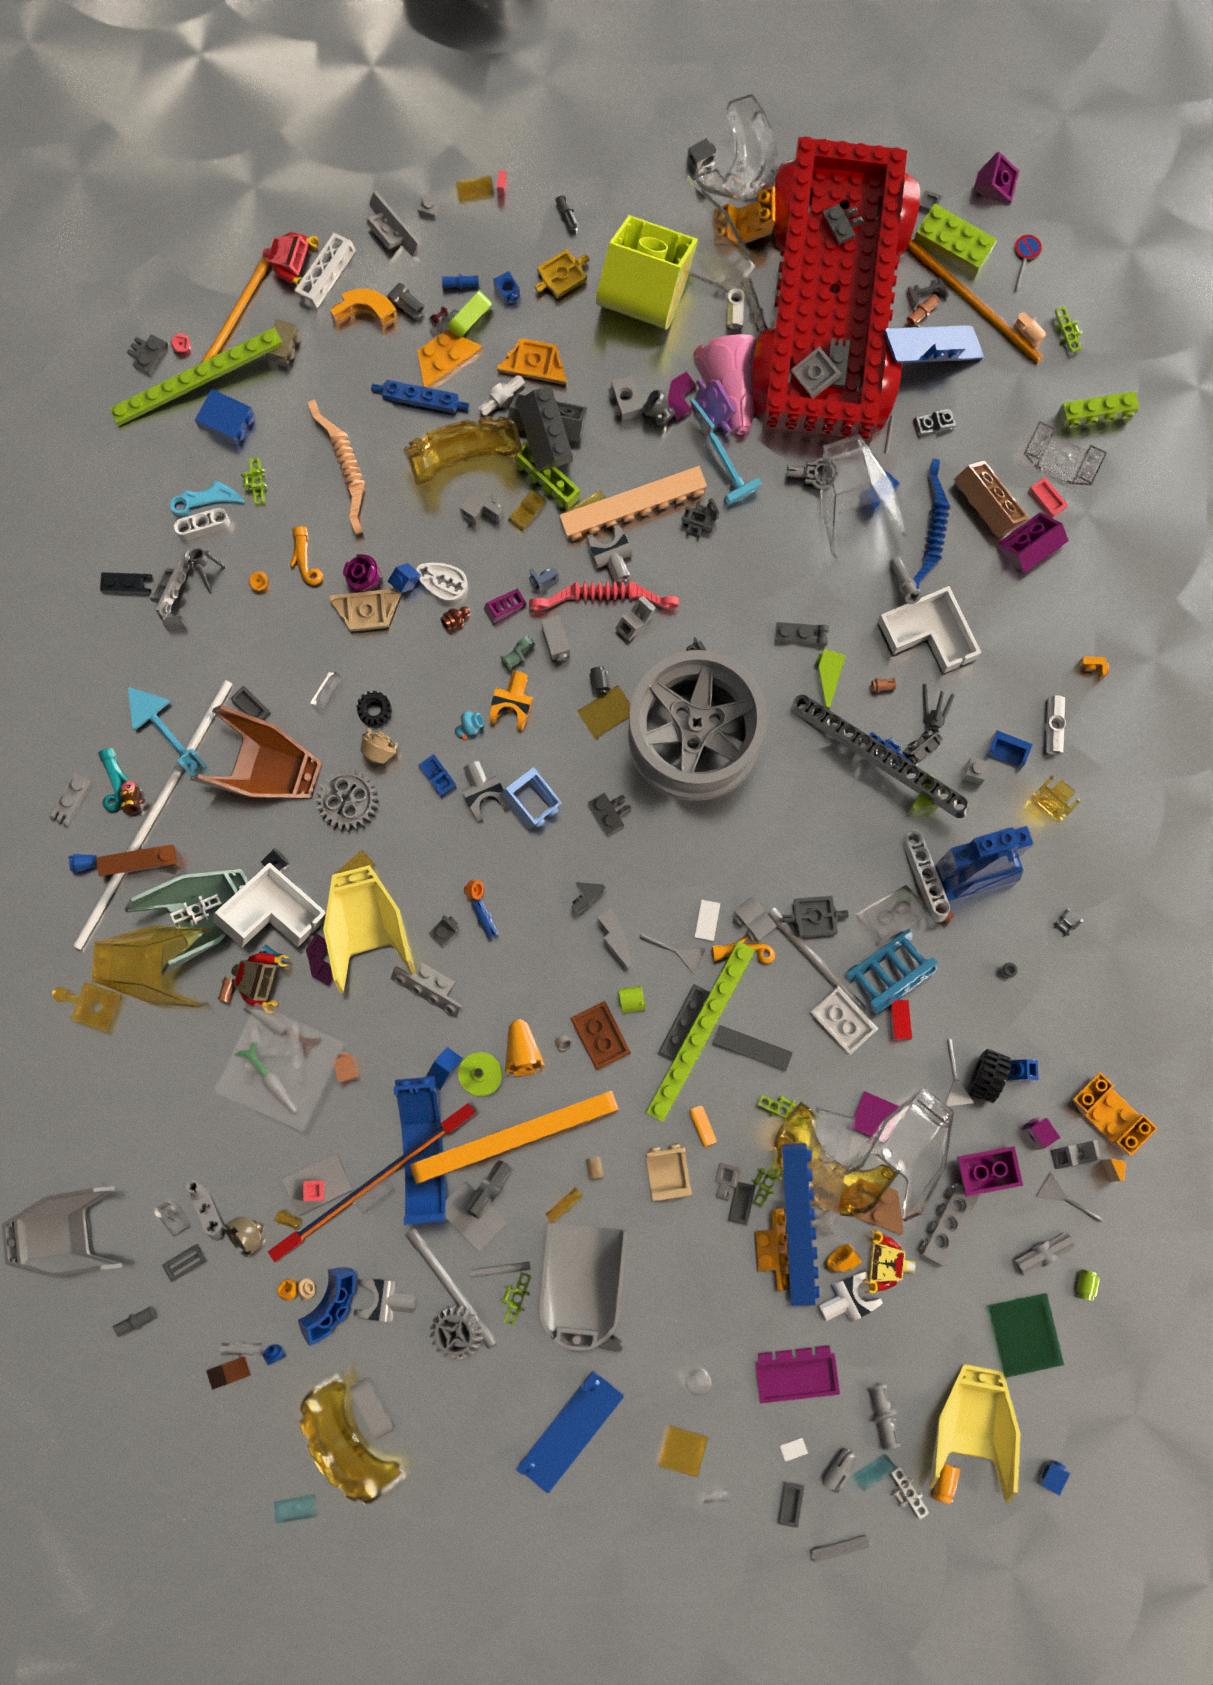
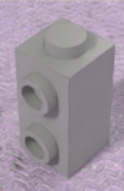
(555, 638)

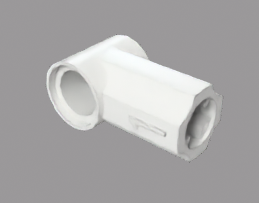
(735, 309)

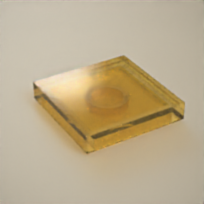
(683, 1451)

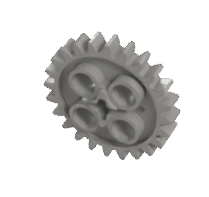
(331, 792)

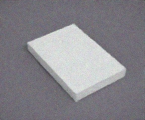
(844, 1020)

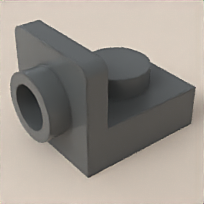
(444, 930)

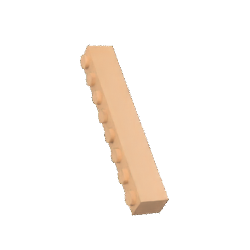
(632, 503)

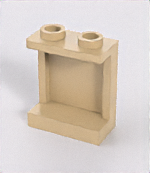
(668, 1173)

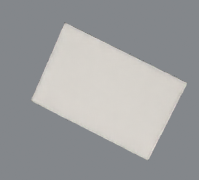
(793, 1449)

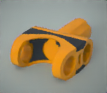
(512, 700)

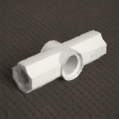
(1055, 736)

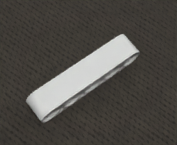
(930, 884)

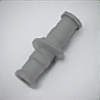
(884, 1417)

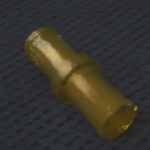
(564, 1205)

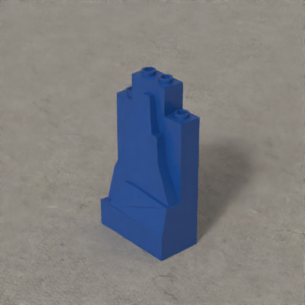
(984, 863)

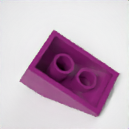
(989, 1171)

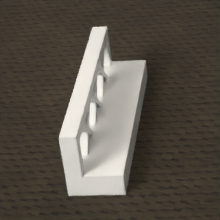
(330, 274)

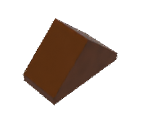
(228, 1372)

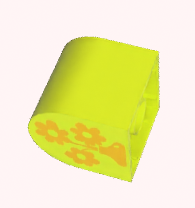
(645, 271)

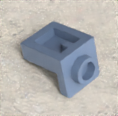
(545, 579)

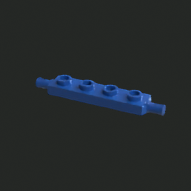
(420, 396)

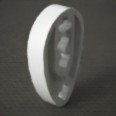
(440, 591)

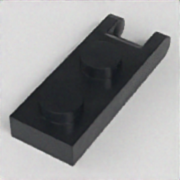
(124, 583)

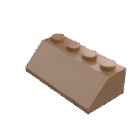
(990, 498)

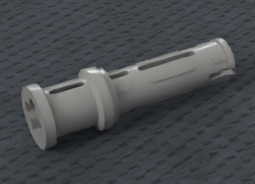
(907, 585)

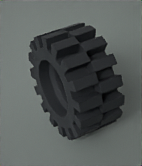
(370, 698)

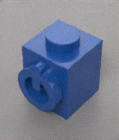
(1023, 1070)

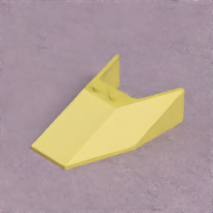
(361, 919)
(980, 1425)

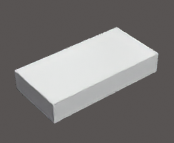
(707, 920)

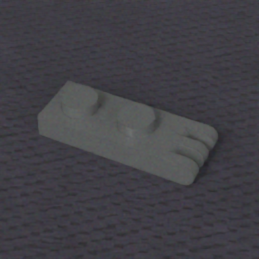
(839, 357)

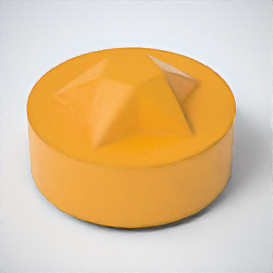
(258, 580)
(287, 1290)

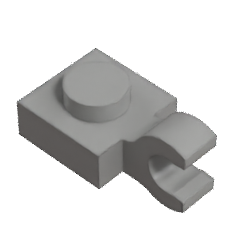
(727, 1178)

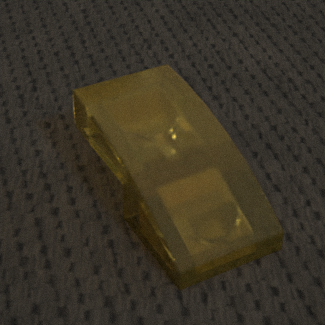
(527, 511)

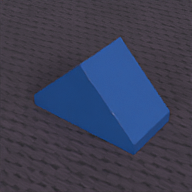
(444, 1067)

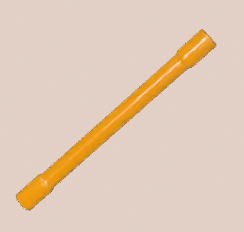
(259, 272)

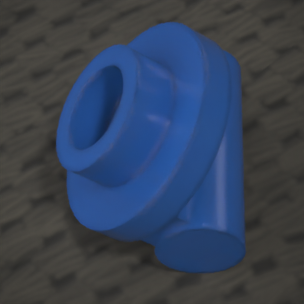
(273, 1353)

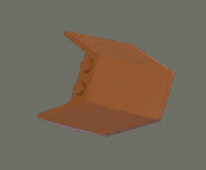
(267, 762)

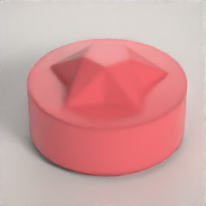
(180, 343)

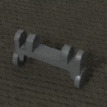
(939, 288)

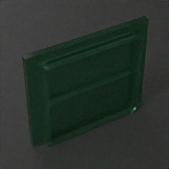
(1025, 1335)

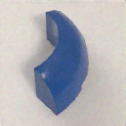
(332, 1307)

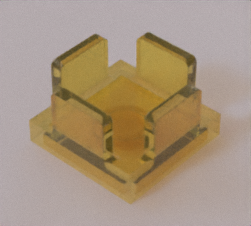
(1055, 799)

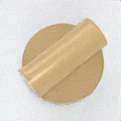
(306, 1289)

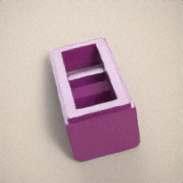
(494, 604)

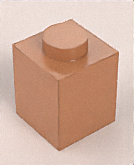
(346, 1068)

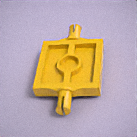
(562, 273)

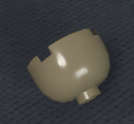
(244, 1234)

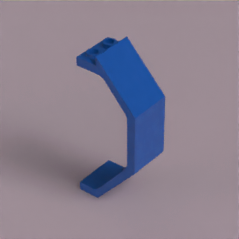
(419, 1119)

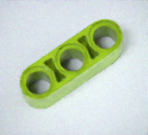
(469, 314)

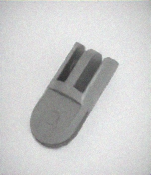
(839, 1471)

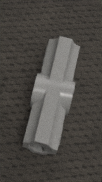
(1044, 1253)

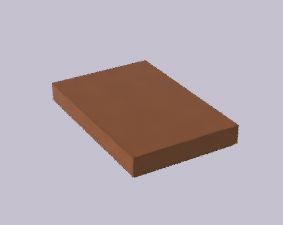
(600, 1035)

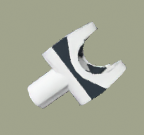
(848, 1299)

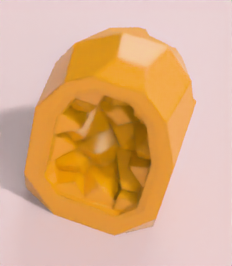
(843, 1259)

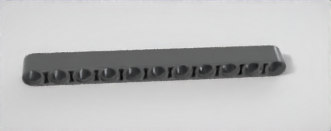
(886, 761)

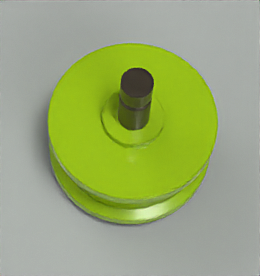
(480, 1074)

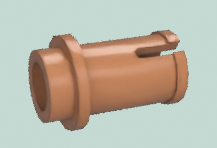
(883, 684)
(226, 989)

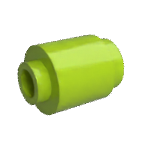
(1087, 1285)

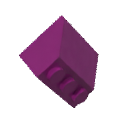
(1033, 541)

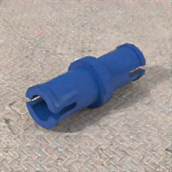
(460, 281)
(484, 918)

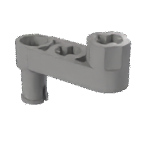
(201, 1199)

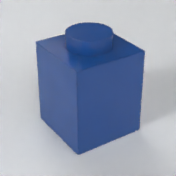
(404, 578)

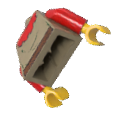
(256, 977)

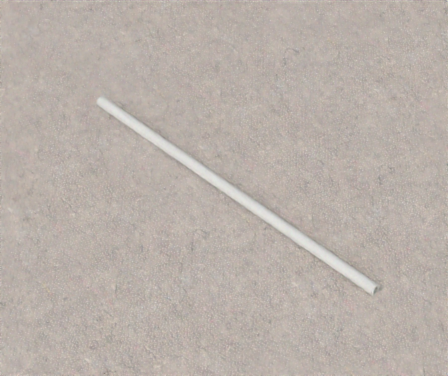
(151, 816)

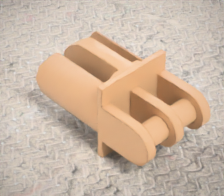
(1030, 329)

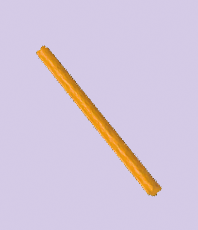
(943, 274)

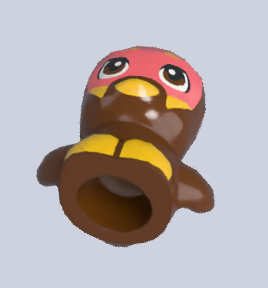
(129, 795)

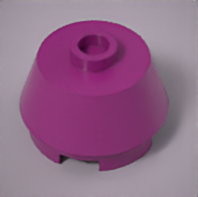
(362, 573)

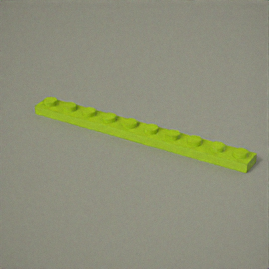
(196, 376)
(700, 1031)

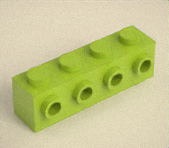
(1098, 409)
(551, 480)

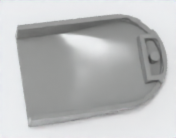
(582, 1284)

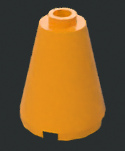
(522, 1051)

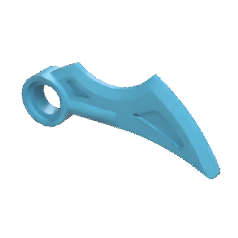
(215, 493)

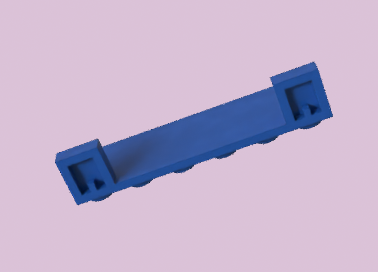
(570, 1432)

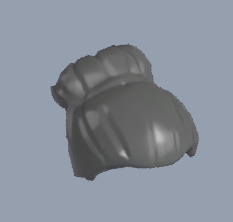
(658, 407)

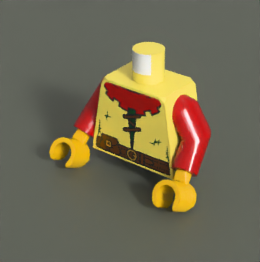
(886, 1263)

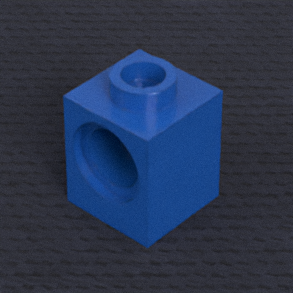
(506, 281)
(1054, 1477)

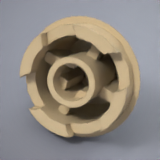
(377, 746)

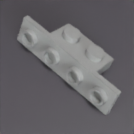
(390, 227)
(169, 583)
(430, 986)

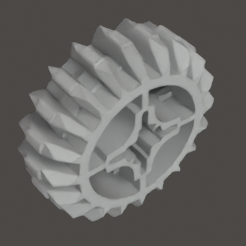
(442, 1326)

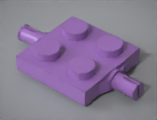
(716, 404)

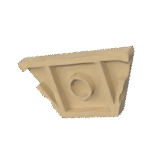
(366, 609)

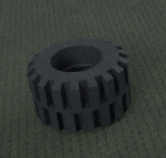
(989, 1075)

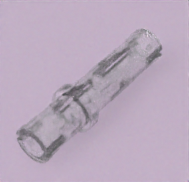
(756, 311)

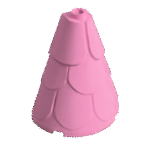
(731, 363)

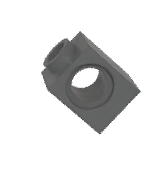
(702, 154)

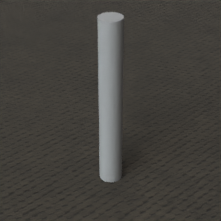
(500, 1269)

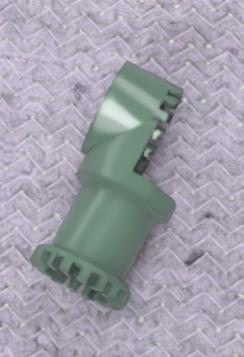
(517, 654)

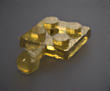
(83, 1008)

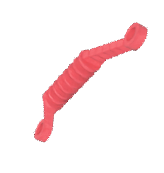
(574, 591)

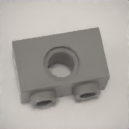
(626, 387)

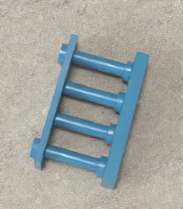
(895, 989)

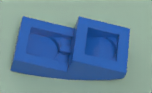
(437, 774)

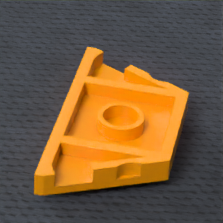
(444, 355)
(534, 361)

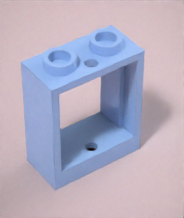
(542, 788)

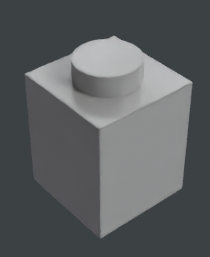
(976, 770)

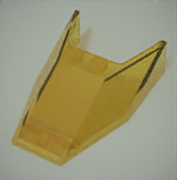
(135, 963)

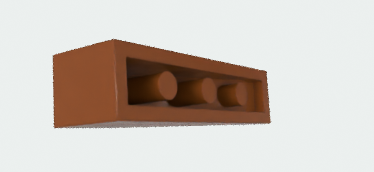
(136, 860)

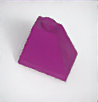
(997, 179)

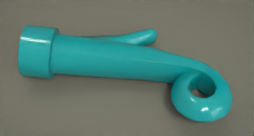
(115, 775)

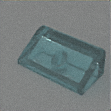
(874, 1472)
(295, 1509)

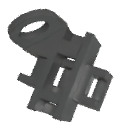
(708, 513)

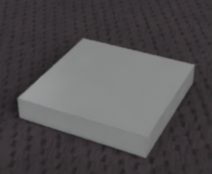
(816, 372)

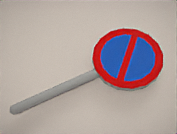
(1027, 248)

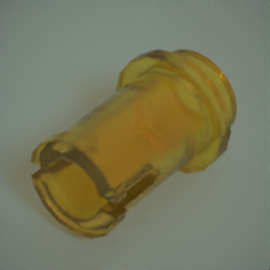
(287, 1219)

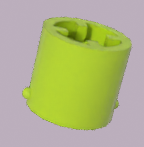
(631, 999)

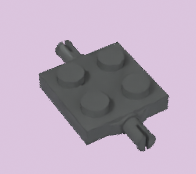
(815, 916)

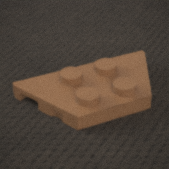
(886, 1213)

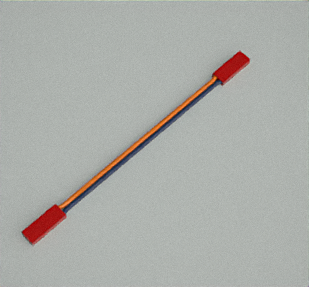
(295, 1239)

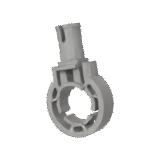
(803, 472)

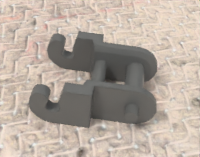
(1058, 924)

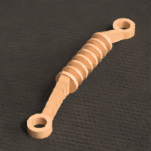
(347, 462)

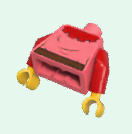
(288, 255)

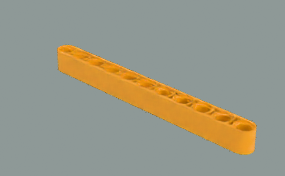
(513, 1137)

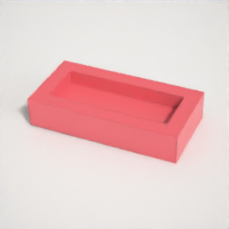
(1048, 497)

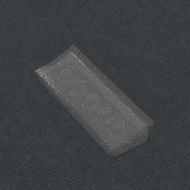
(830, 1151)

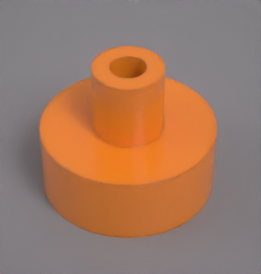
(474, 889)

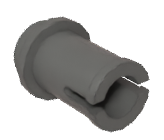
(1011, 967)

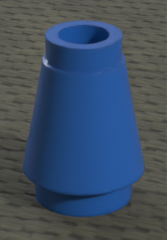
(81, 862)

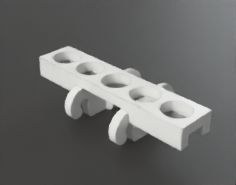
(202, 910)
(912, 1499)

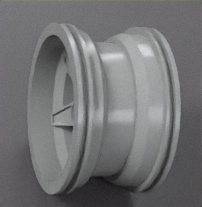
(706, 669)

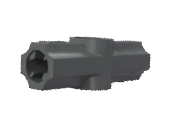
(488, 1189)

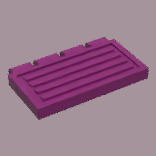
(796, 1376)

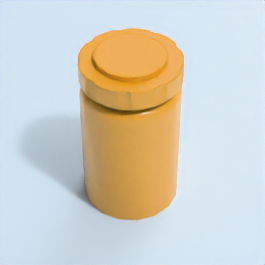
(946, 1484)

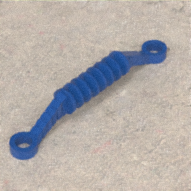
(937, 527)

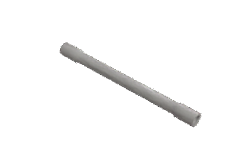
(812, 956)
(419, 1244)

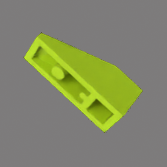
(828, 673)

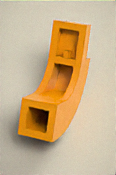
(367, 301)

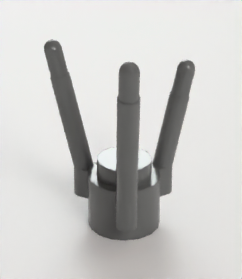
(199, 560)
(935, 718)

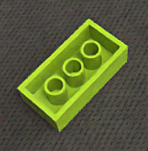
(955, 240)

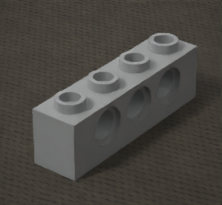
(941, 1254)

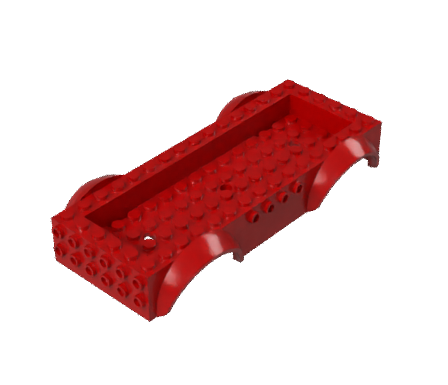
(835, 287)

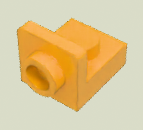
(1093, 664)

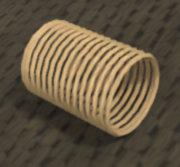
(592, 1170)

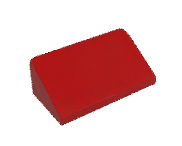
(900, 1020)

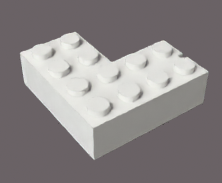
(936, 620)
(273, 900)

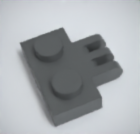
(147, 353)

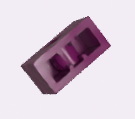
(1040, 1133)

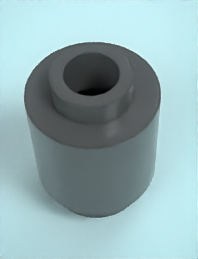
(599, 680)

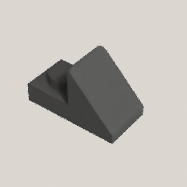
(590, 891)

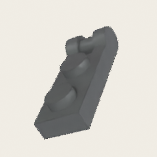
(801, 633)

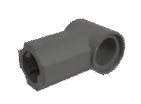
(402, 298)

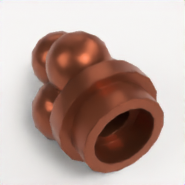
(453, 618)

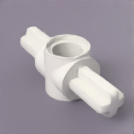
(501, 395)

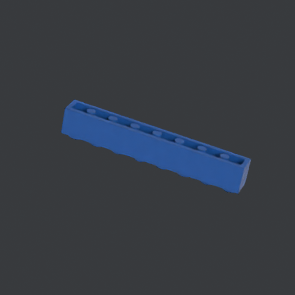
(799, 1224)

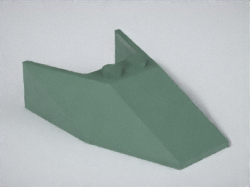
(188, 889)

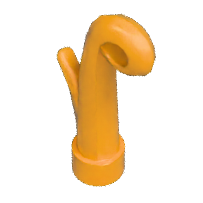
(300, 555)
(720, 952)

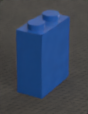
(224, 417)

